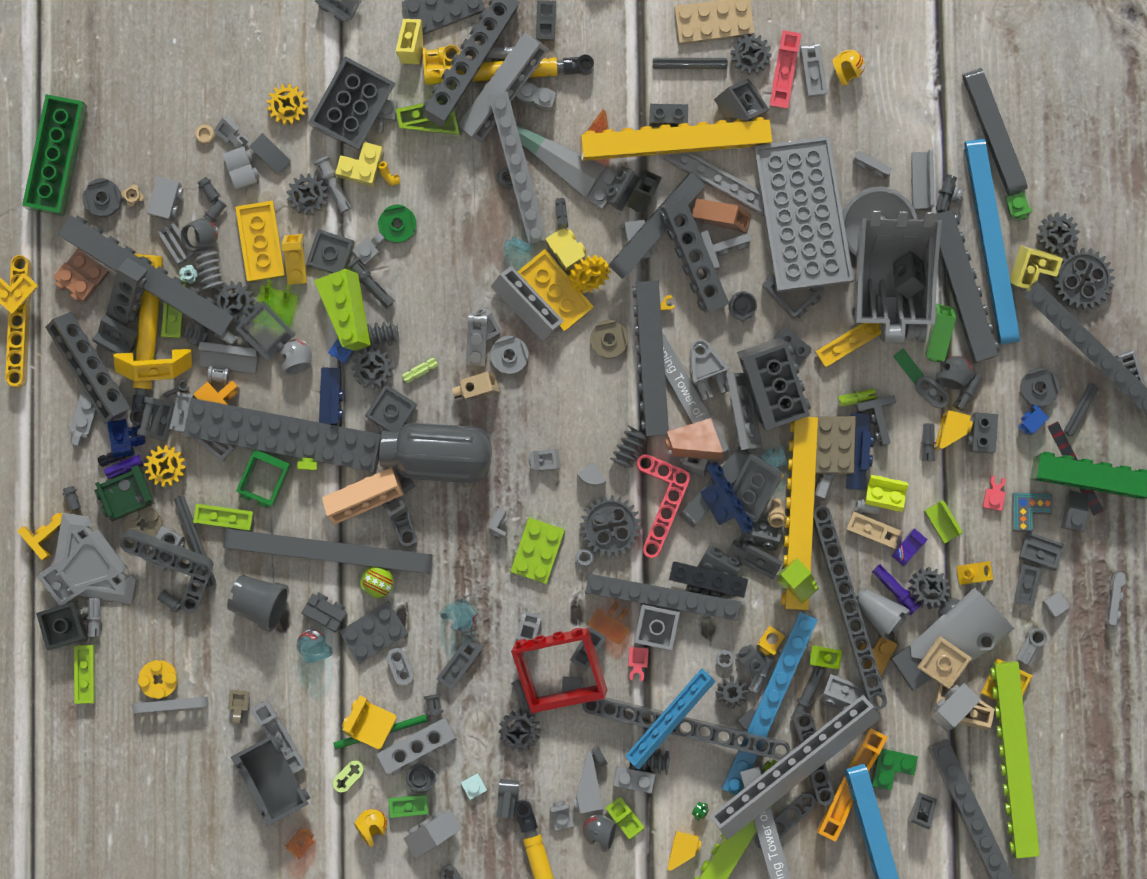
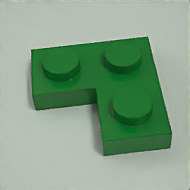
(889, 762)

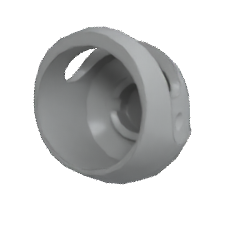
(296, 353)

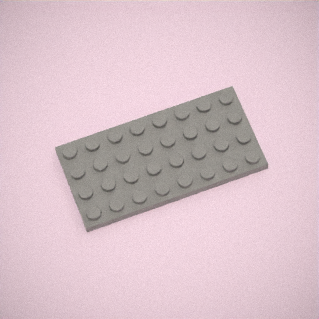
(803, 214)

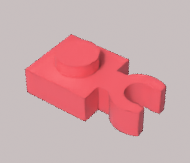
(994, 497)
(637, 659)

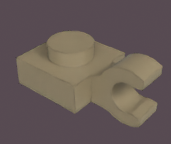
(238, 702)

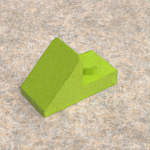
(825, 657)

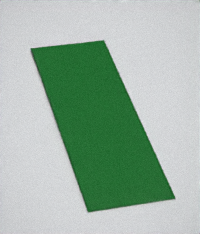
(908, 365)

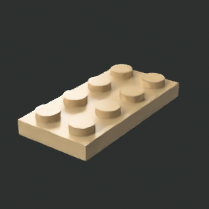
(713, 20)

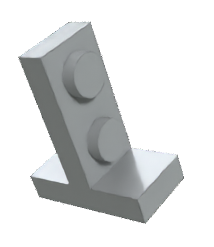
(724, 247)

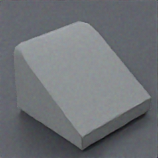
(1055, 604)

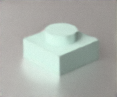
(474, 786)

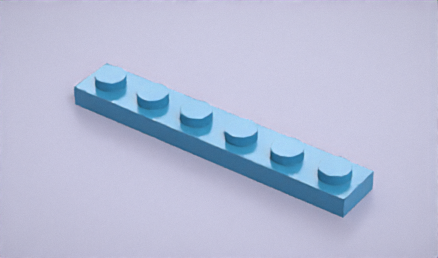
(670, 718)

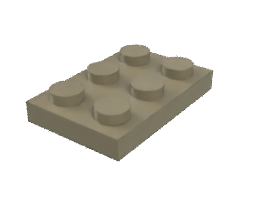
(836, 445)

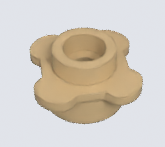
(137, 195)

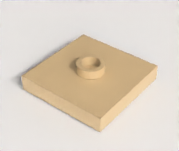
(944, 662)

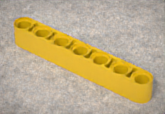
(22, 330)

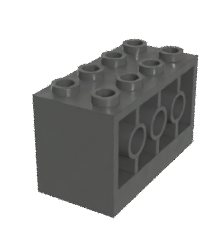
(762, 379)

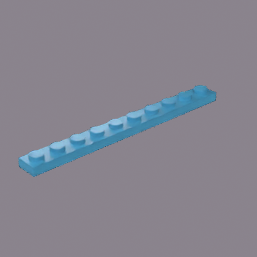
(772, 697)

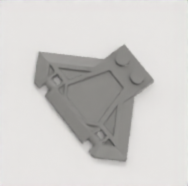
(86, 565)

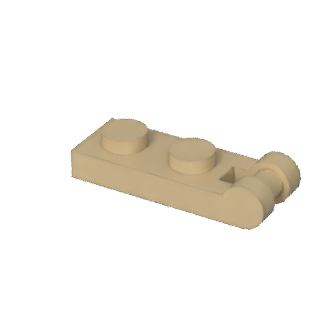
(873, 530)

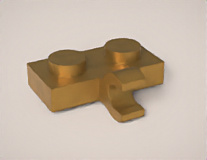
(882, 653)

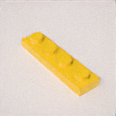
(848, 343)

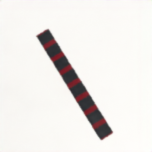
(1066, 449)

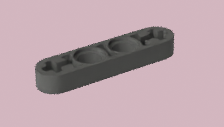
(788, 824)

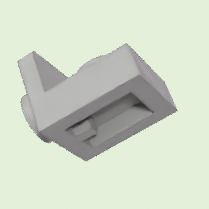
(492, 327)
(498, 519)
(561, 815)

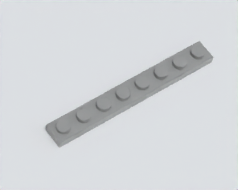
(517, 167)

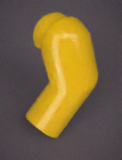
(385, 173)

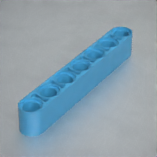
(871, 822)

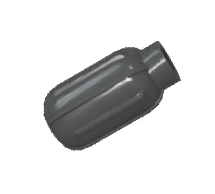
(437, 452)

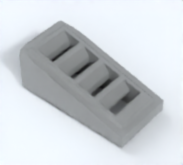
(1134, 360)

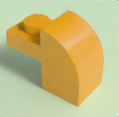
(209, 393)

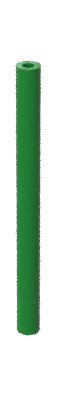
(396, 727)

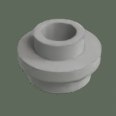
(578, 558)

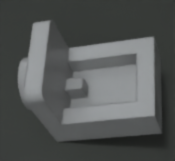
(544, 460)

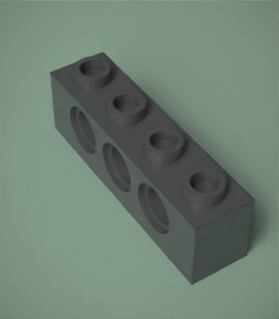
(127, 292)

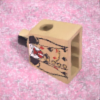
(483, 384)

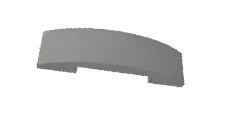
(272, 725)

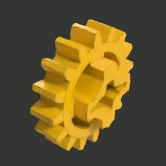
(282, 111)
(589, 274)
(161, 474)

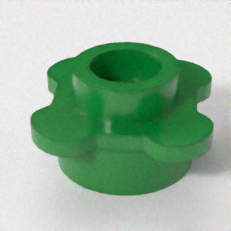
(700, 811)

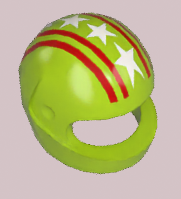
(377, 582)

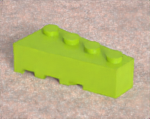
(345, 307)

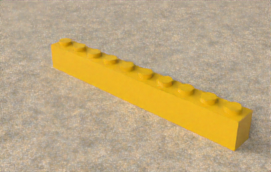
(674, 139)
(801, 500)

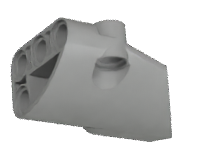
(966, 627)

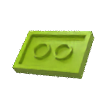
(537, 550)

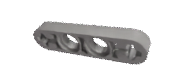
(170, 704)

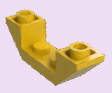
(153, 369)

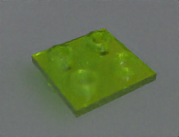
(280, 301)

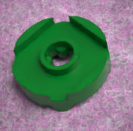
(405, 231)

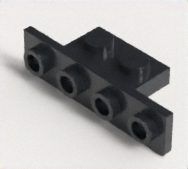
(707, 580)

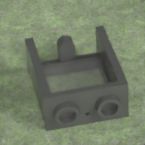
(264, 329)

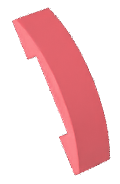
(785, 69)

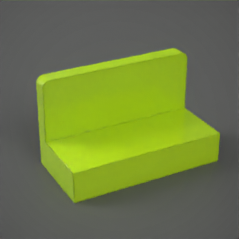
(943, 521)

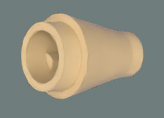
(776, 514)

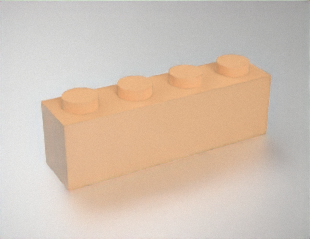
(362, 496)

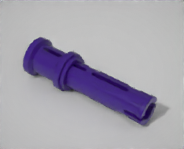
(899, 592)

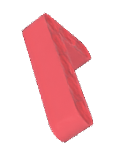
(666, 502)

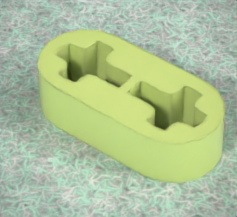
(345, 772)

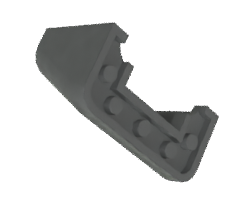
(270, 779)

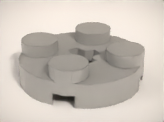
(505, 365)

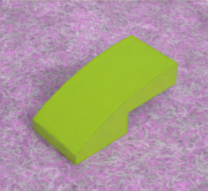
(625, 818)

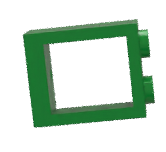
(248, 471)

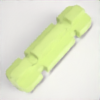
(420, 370)

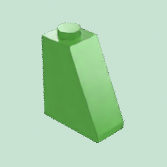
(940, 333)

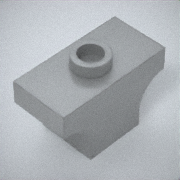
(528, 626)

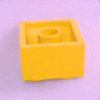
(952, 427)

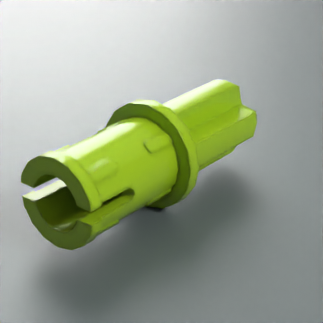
(857, 397)

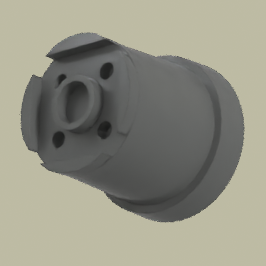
(258, 601)

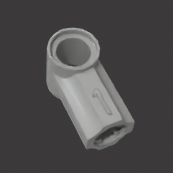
(1030, 648)

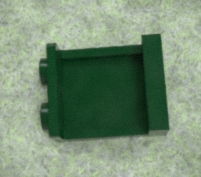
(121, 502)

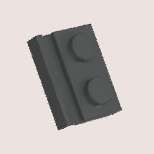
(1041, 551)

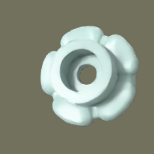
(193, 274)

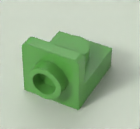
(1018, 206)

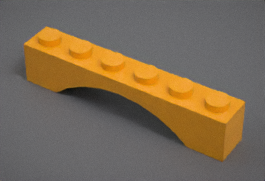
(839, 809)

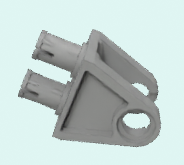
(707, 367)

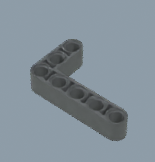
(174, 562)

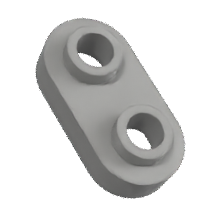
(398, 667)

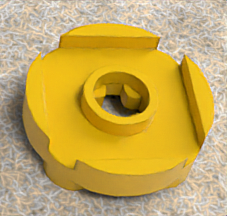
(158, 690)

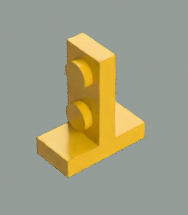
(294, 258)
(41, 536)

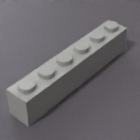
(508, 77)

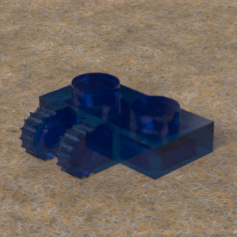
(120, 439)

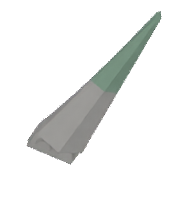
(586, 177)

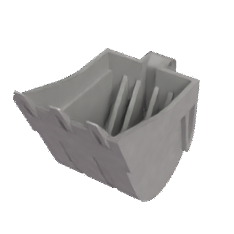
(879, 246)

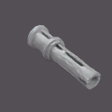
(329, 176)

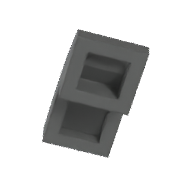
(546, 19)
(270, 153)

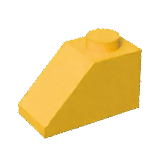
(683, 849)

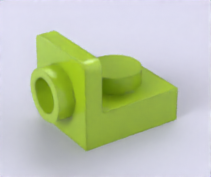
(307, 464)

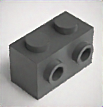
(983, 433)

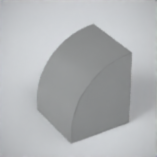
(591, 475)

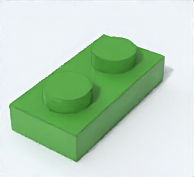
(408, 806)

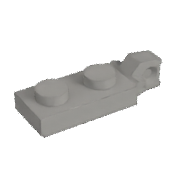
(82, 419)

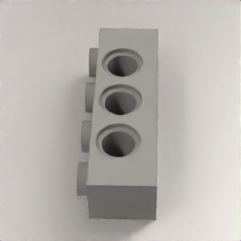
(387, 756)

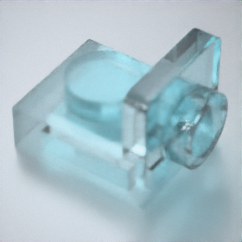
(521, 247)

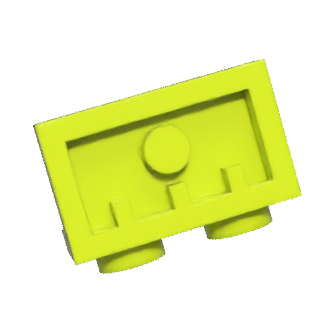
(886, 493)

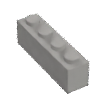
(527, 303)

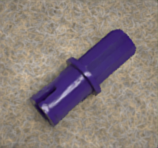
(123, 467)

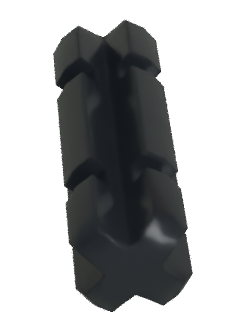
(104, 460)

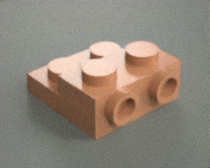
(80, 276)

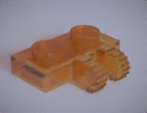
(609, 626)

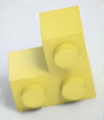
(362, 170)
(566, 248)
(1032, 262)

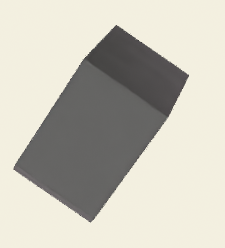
(923, 810)

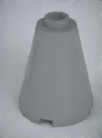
(882, 612)

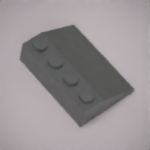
(351, 103)

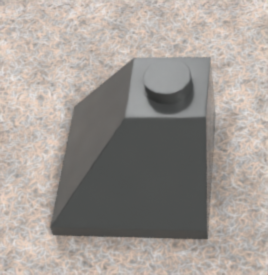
(741, 101)

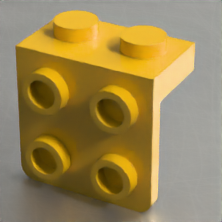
(368, 723)

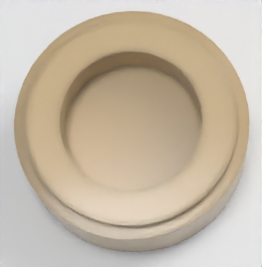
(204, 134)

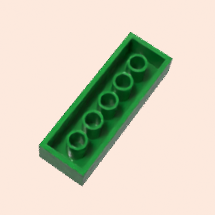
(54, 155)
(1090, 476)

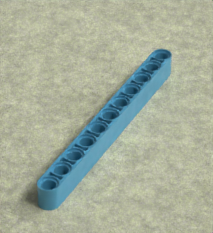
(992, 241)

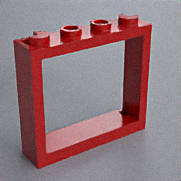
(565, 698)

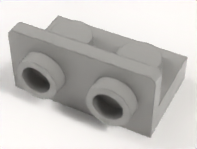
(840, 692)

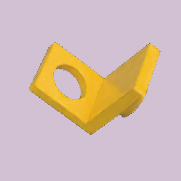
(974, 572)
(767, 648)

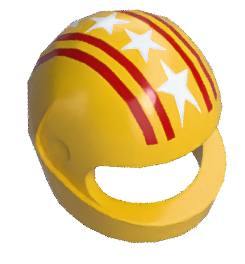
(848, 65)
(371, 823)

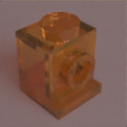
(293, 847)

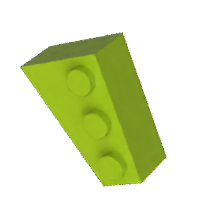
(412, 118)
(797, 580)

